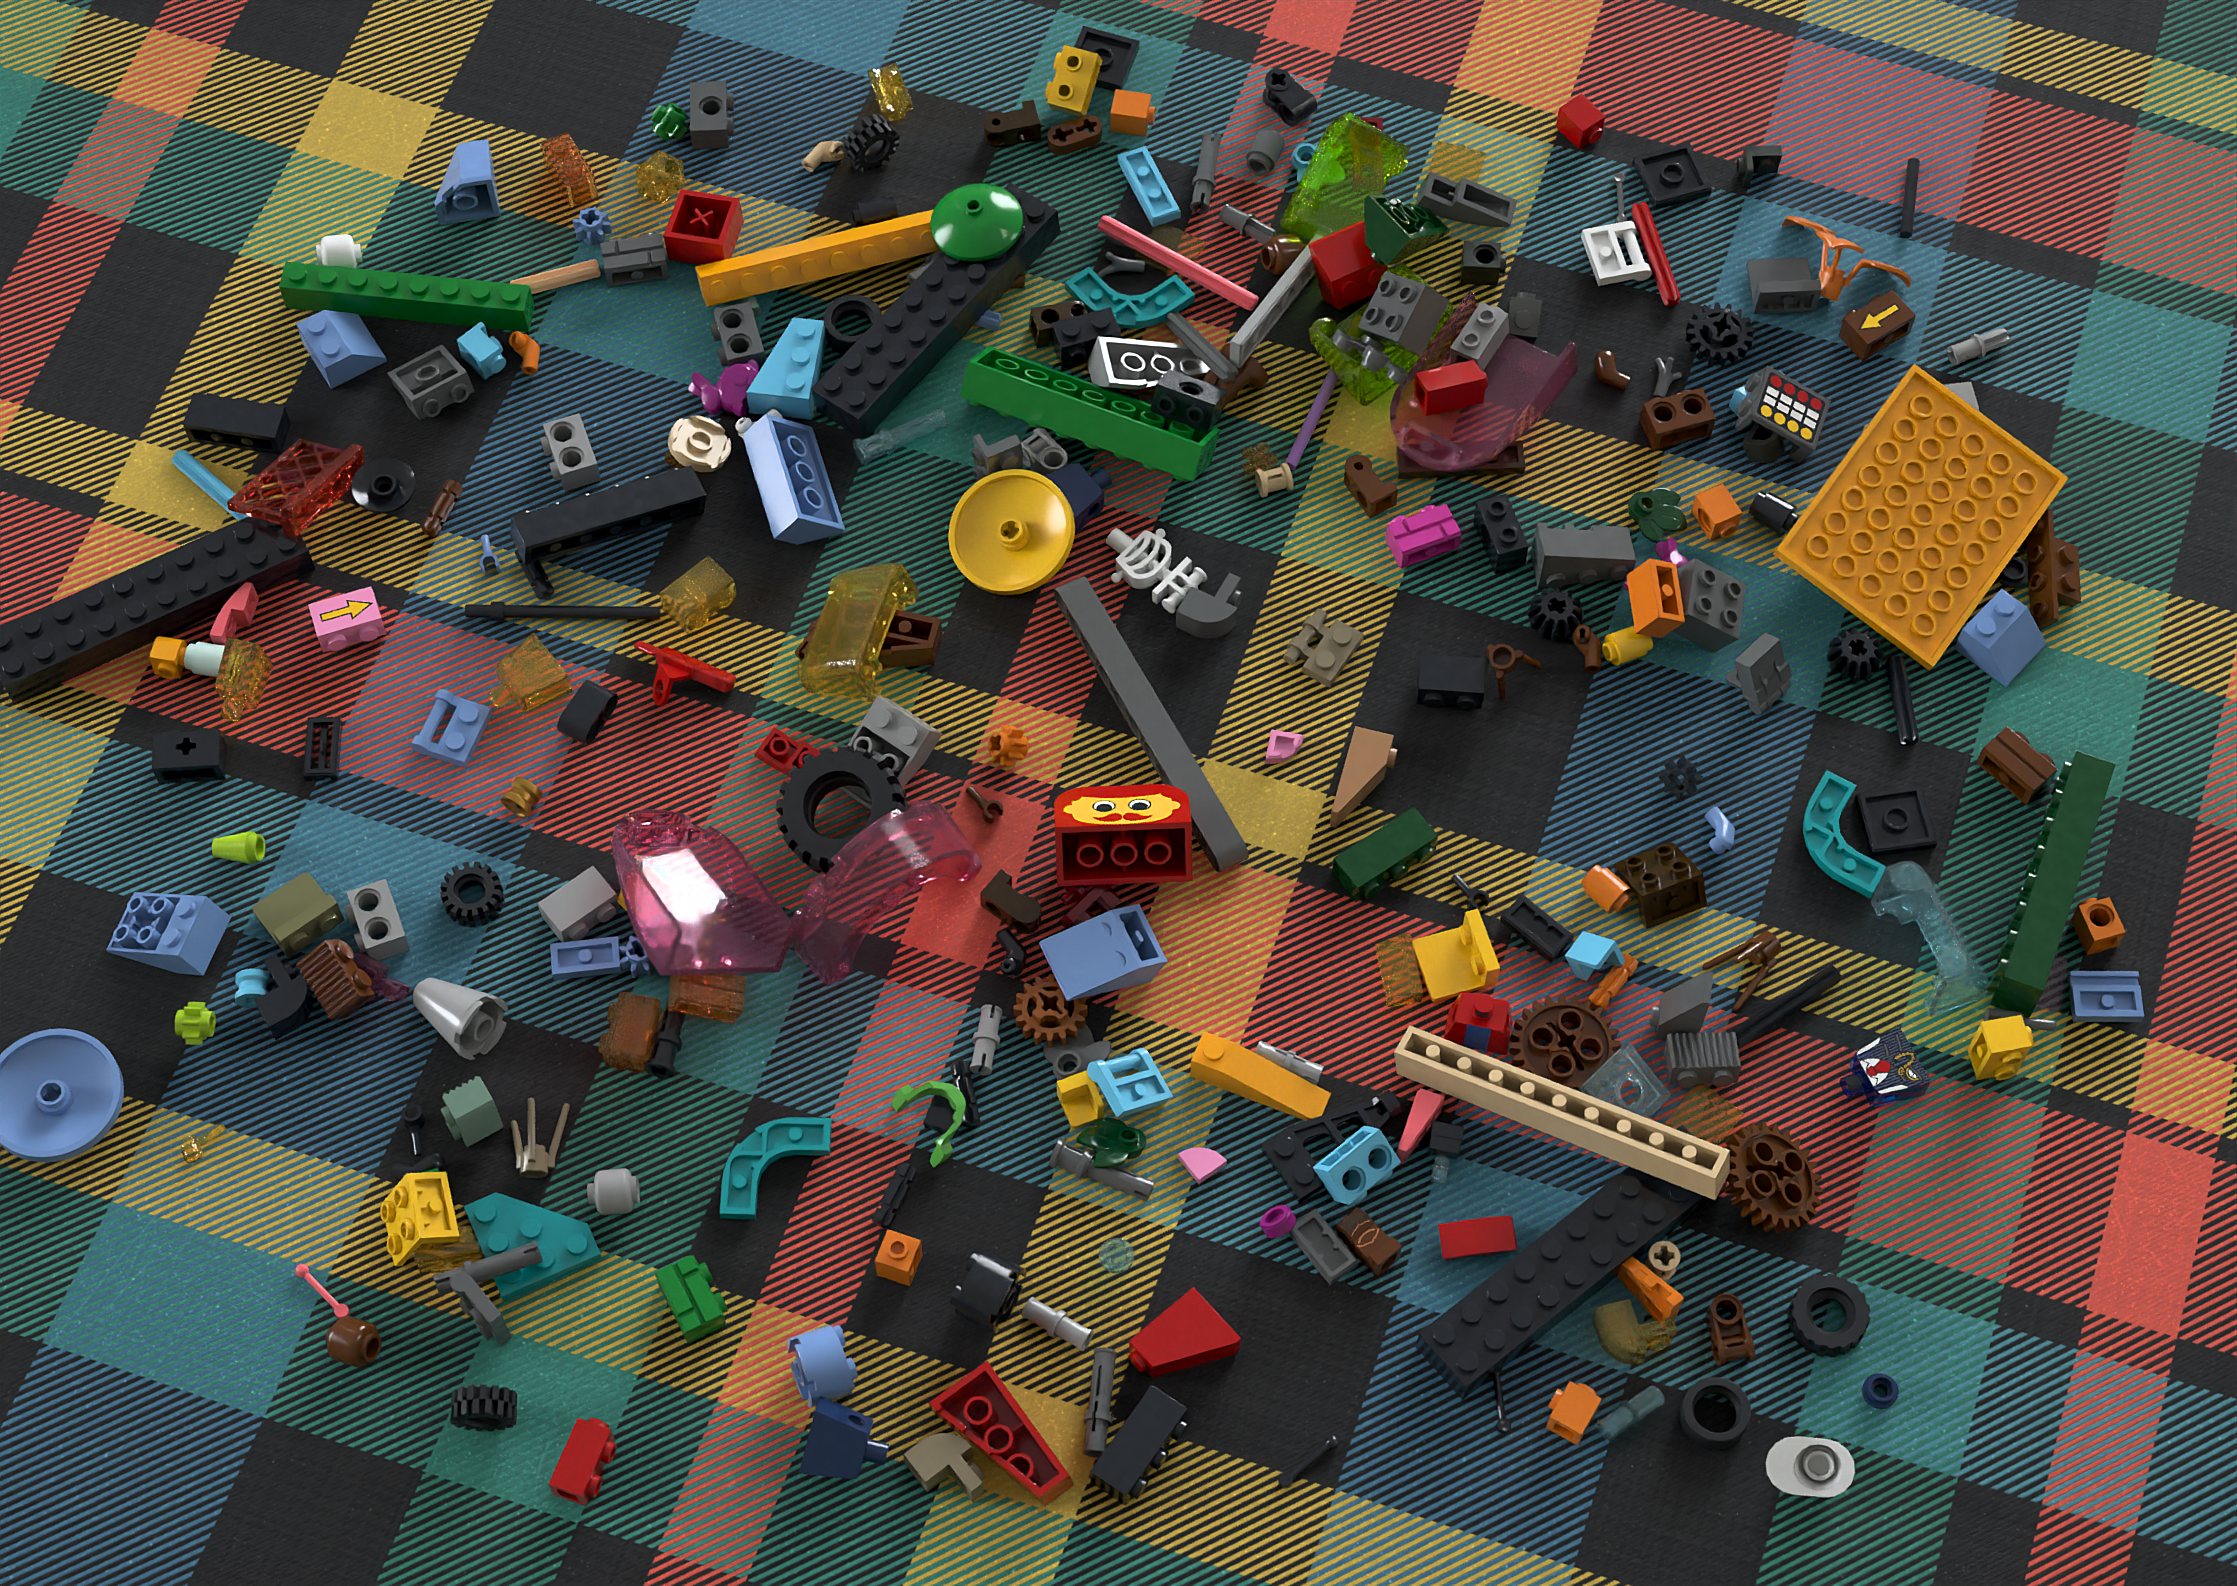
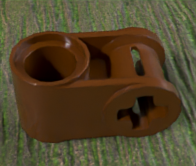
(1731, 1337)

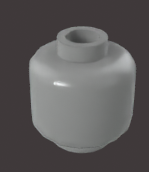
(614, 1191)

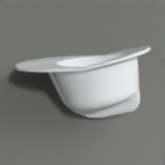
(1810, 1466)

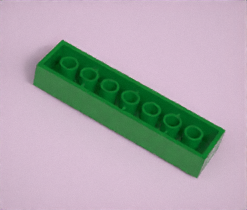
(1087, 413)

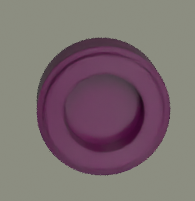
(1277, 1221)

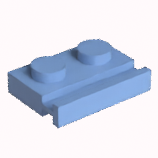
(2105, 996)

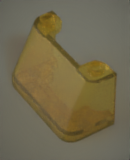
(853, 629)

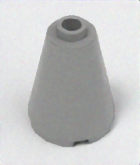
(462, 1015)

